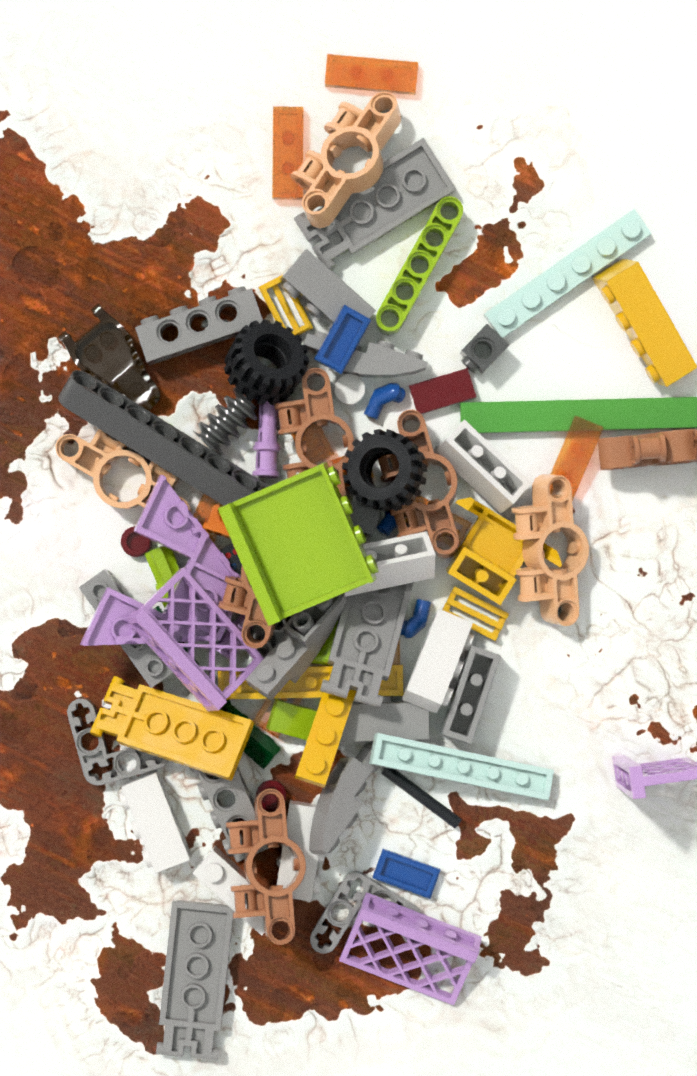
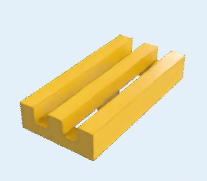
(274, 285)
(498, 625)

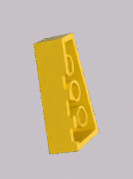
(645, 321)

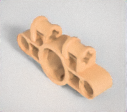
(348, 129)
(95, 460)
(533, 524)

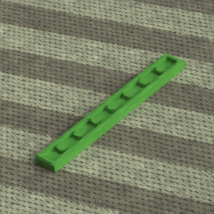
(558, 414)

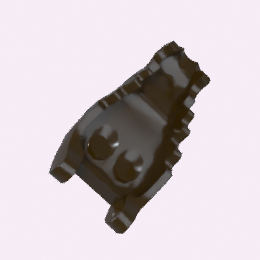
(111, 357)

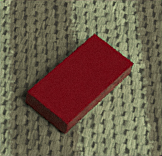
(442, 391)

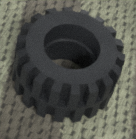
(274, 344)
(367, 453)

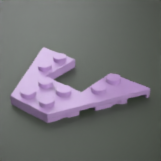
(173, 526)

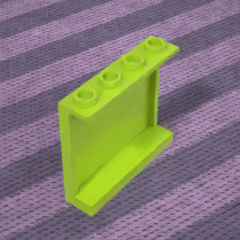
(298, 543)

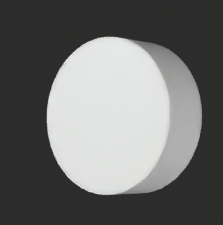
(349, 389)

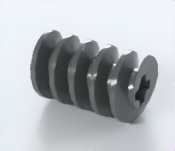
(226, 422)

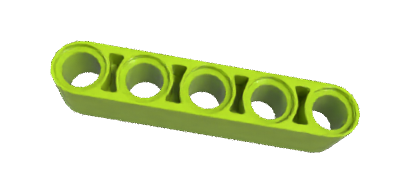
(425, 252)

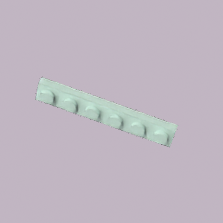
(567, 274)
(461, 766)

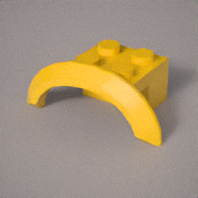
(490, 554)

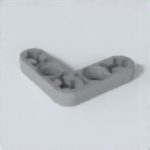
(100, 754)
(370, 886)

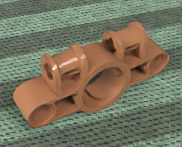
(313, 409)
(648, 449)
(437, 515)
(246, 604)
(277, 902)

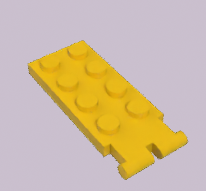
(173, 728)

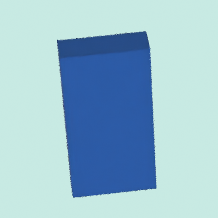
(342, 339)
(406, 873)

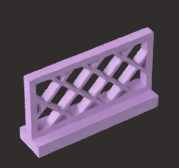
(183, 663)
(633, 777)
(418, 931)

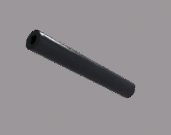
(422, 796)

